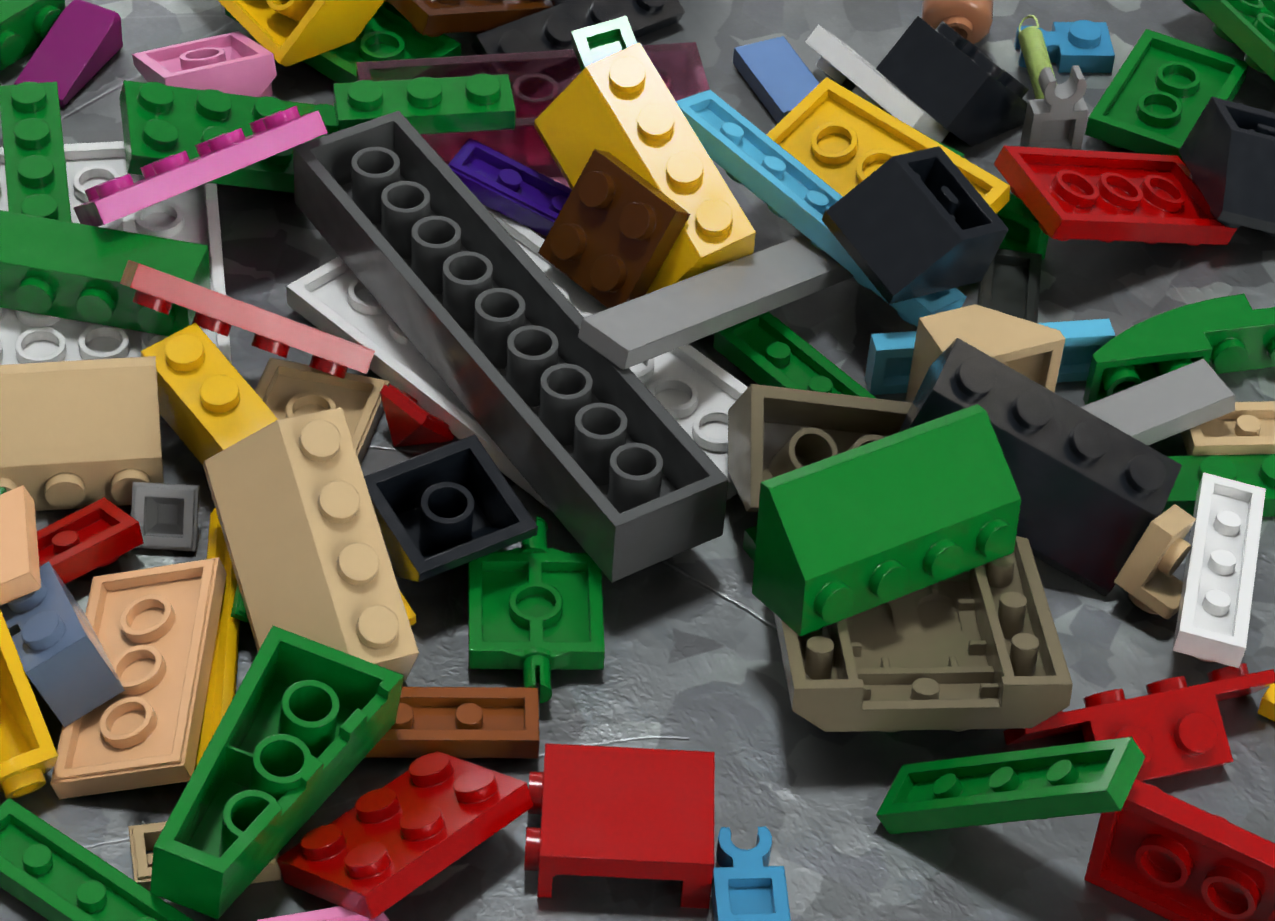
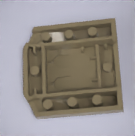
(936, 659)

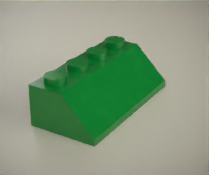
(884, 520)

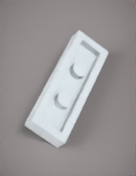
(843, 62)

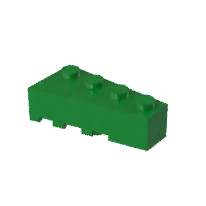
(272, 762)

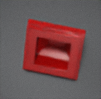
(409, 422)

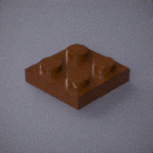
(613, 231)

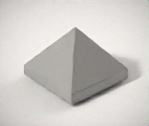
(166, 515)

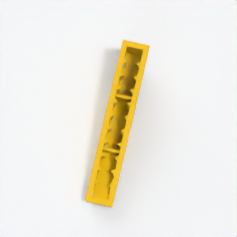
(208, 398)

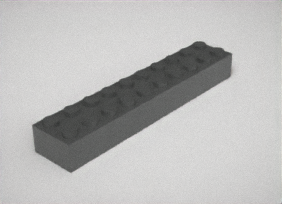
(510, 346)

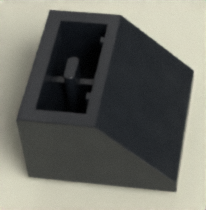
(955, 82)
(1234, 163)
(917, 226)

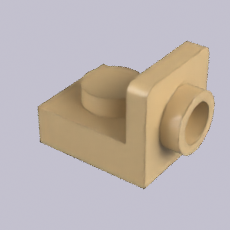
(1153, 561)

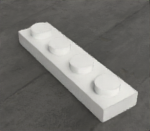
(1220, 571)

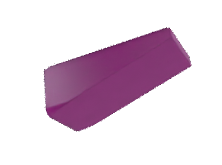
(75, 48)

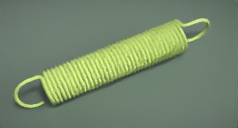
(1034, 54)

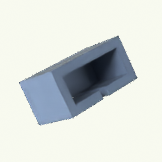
(60, 649)

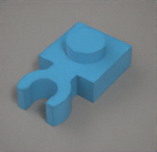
(1077, 43)
(745, 884)

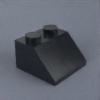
(446, 509)

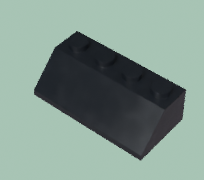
(1078, 477)

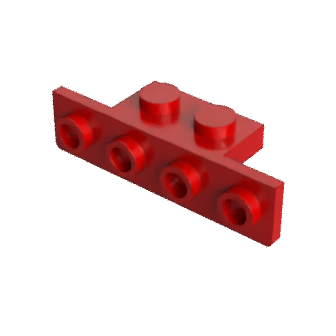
(1172, 724)

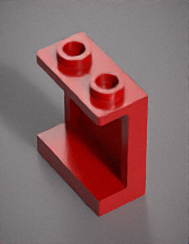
(624, 817)

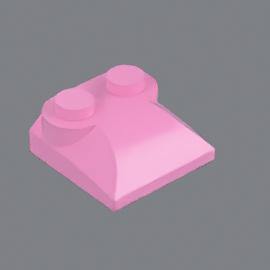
(219, 62)

